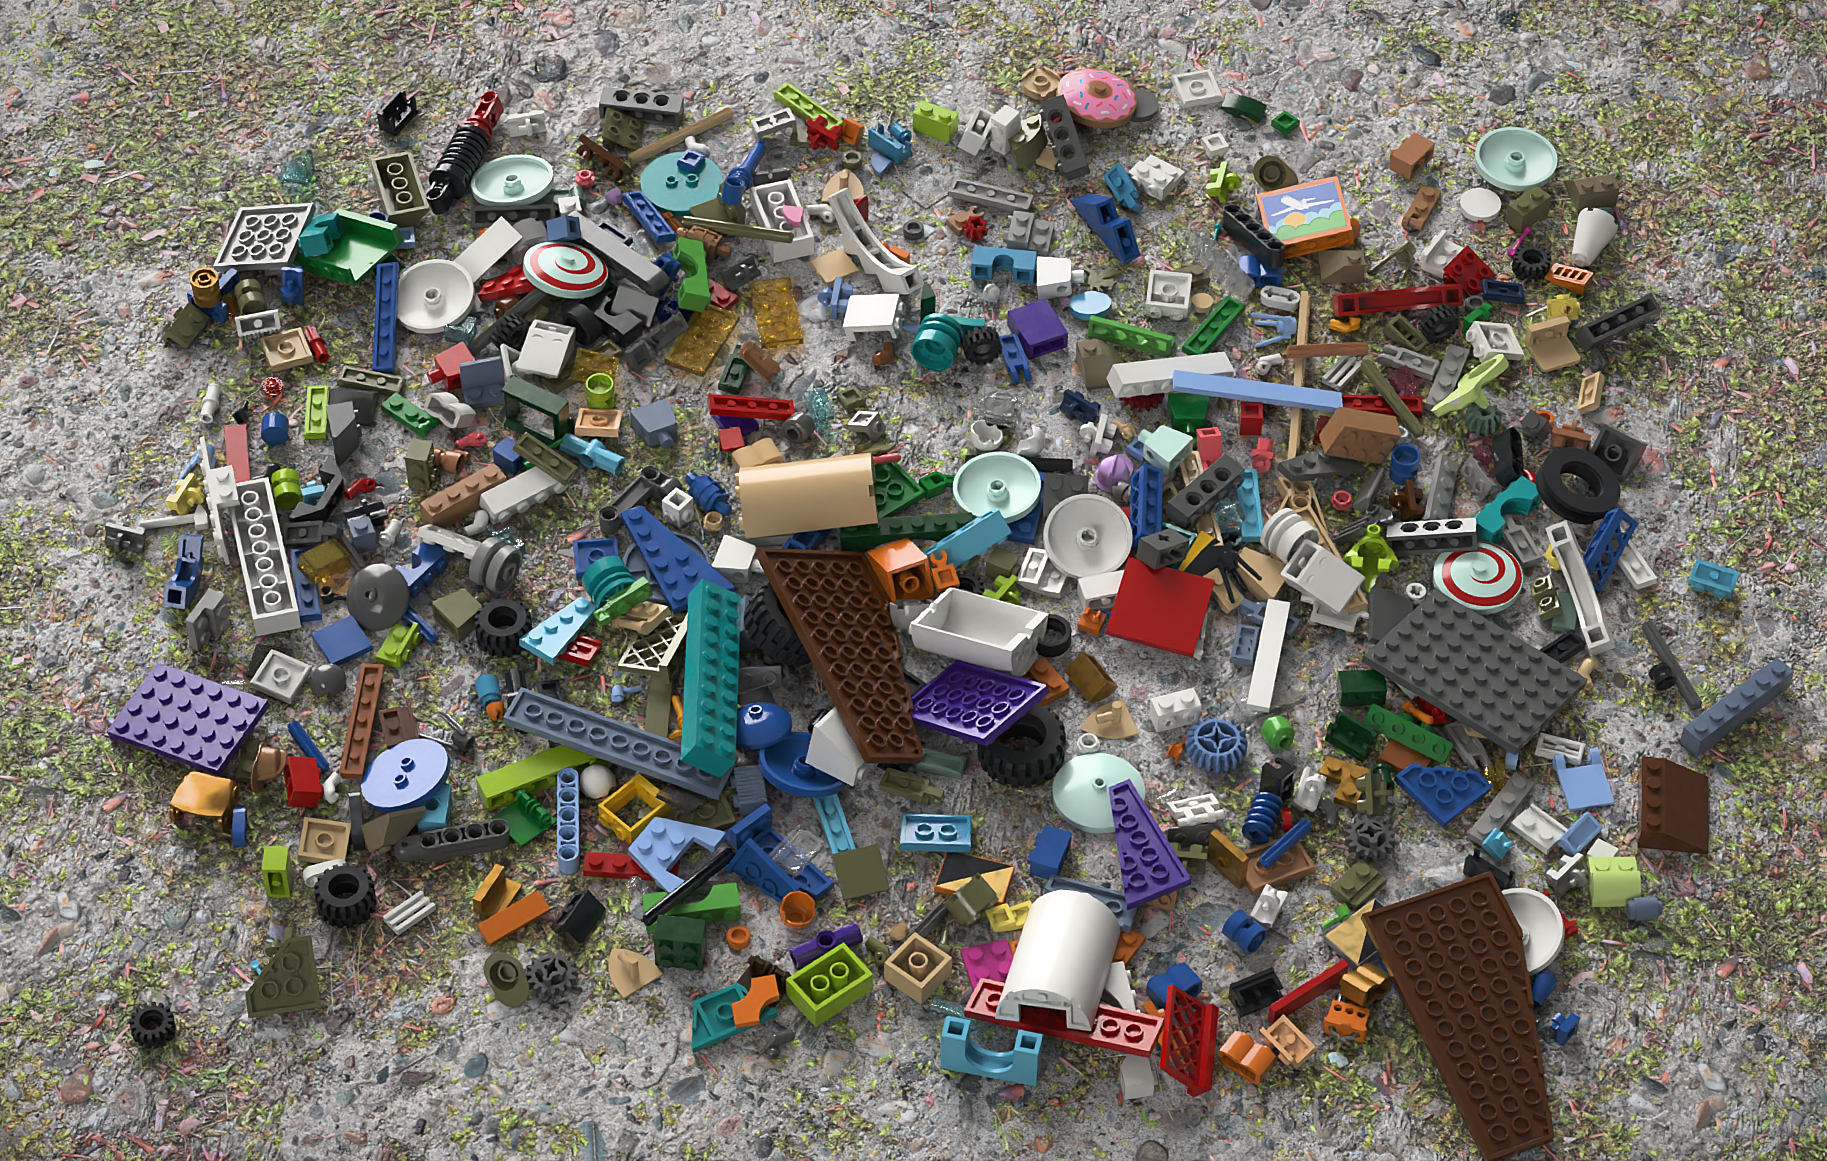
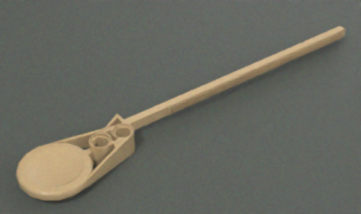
(1299, 494)

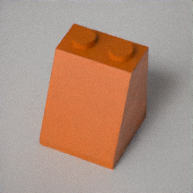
(902, 571)

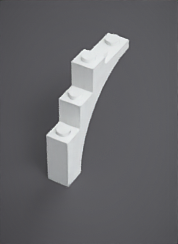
(859, 240)

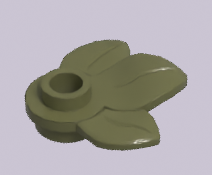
(874, 447)

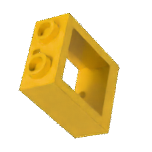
(635, 787)

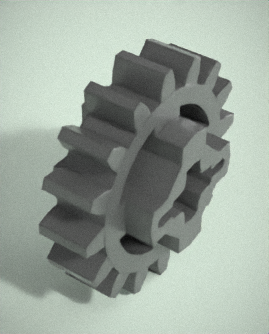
(1369, 838)
(551, 974)

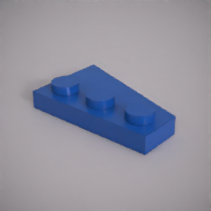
(762, 871)

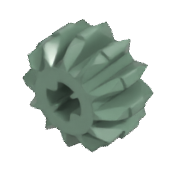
(1483, 420)

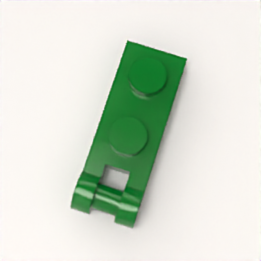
(409, 415)

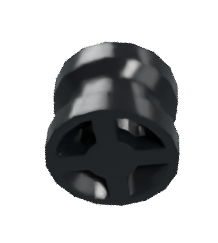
(1661, 675)

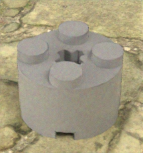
(532, 234)

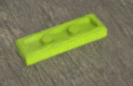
(316, 414)

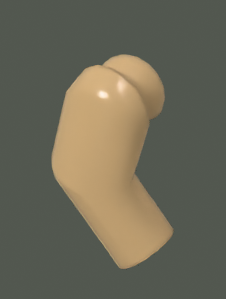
(1126, 430)
(1588, 666)

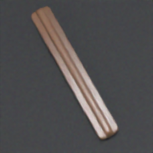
(1324, 350)

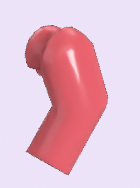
(471, 439)

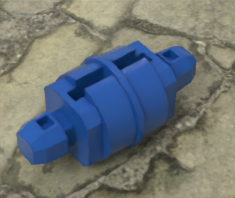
(708, 494)

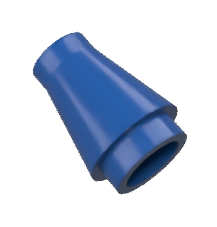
(1542, 987)

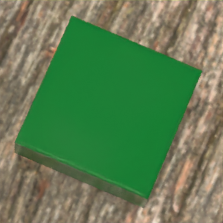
(1285, 123)

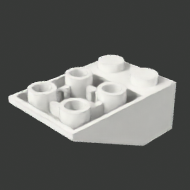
(546, 349)
(1322, 576)

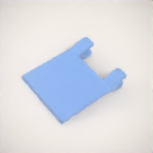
(1584, 785)

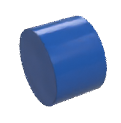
(275, 428)

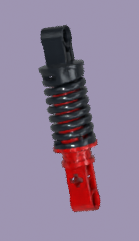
(464, 154)

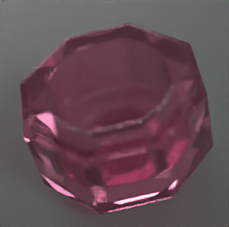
(1483, 454)

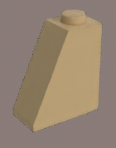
(1272, 583)

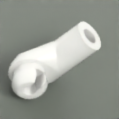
(699, 148)
(823, 210)
(480, 521)
(329, 788)

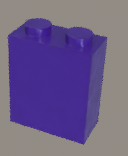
(1037, 328)

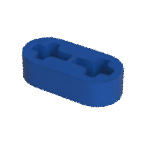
(240, 827)

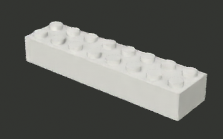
(263, 559)

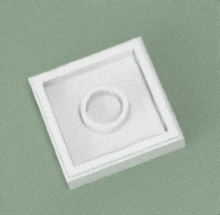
(1196, 88)
(280, 676)

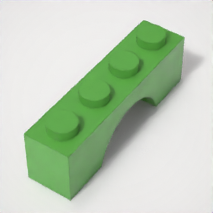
(694, 290)
(718, 906)

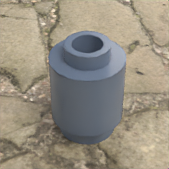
(1644, 908)

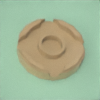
(1040, 83)

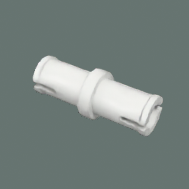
(210, 403)

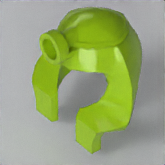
(1371, 556)

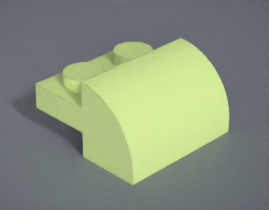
(1613, 881)

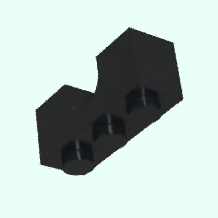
(620, 329)

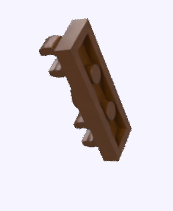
(603, 157)

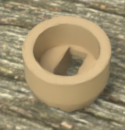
(899, 931)

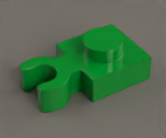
(1476, 315)

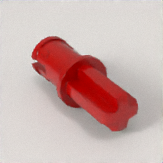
(316, 344)

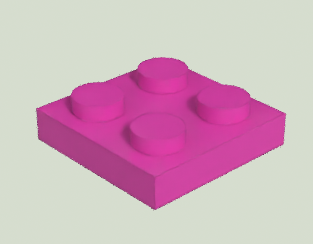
(987, 961)

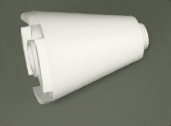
(1592, 235)

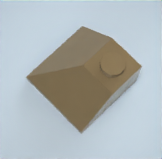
(1341, 266)
(1095, 362)
(390, 828)

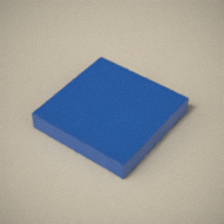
(590, 550)
(342, 641)

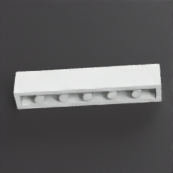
(1156, 375)

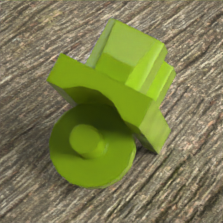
(1222, 182)
(1006, 591)

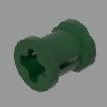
(1385, 770)

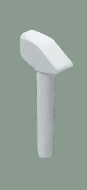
(199, 517)

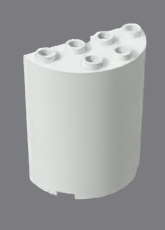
(980, 631)

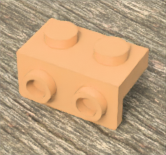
(1289, 1041)

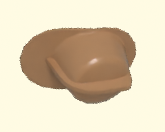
(267, 766)

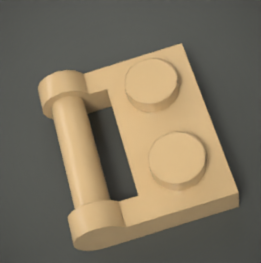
(642, 617)

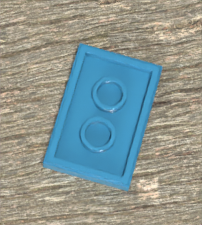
(936, 833)

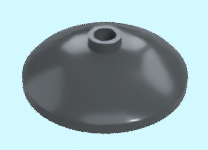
(389, 597)

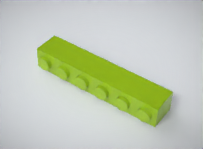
(531, 774)

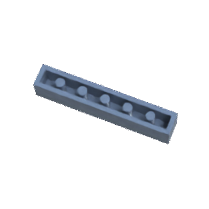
(1736, 707)

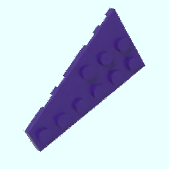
(1144, 853)

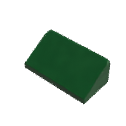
(928, 301)

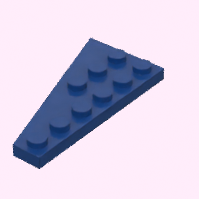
(669, 559)

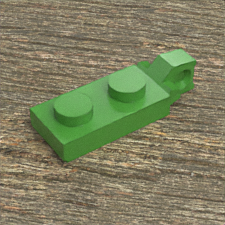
(623, 601)

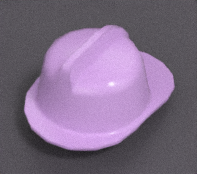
(1112, 469)

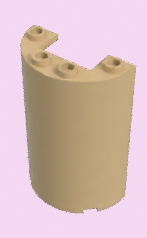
(807, 495)

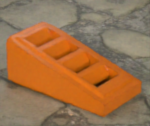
(1581, 278)

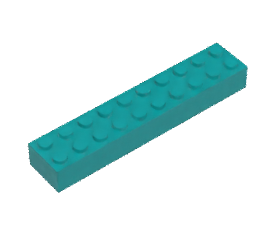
(711, 678)

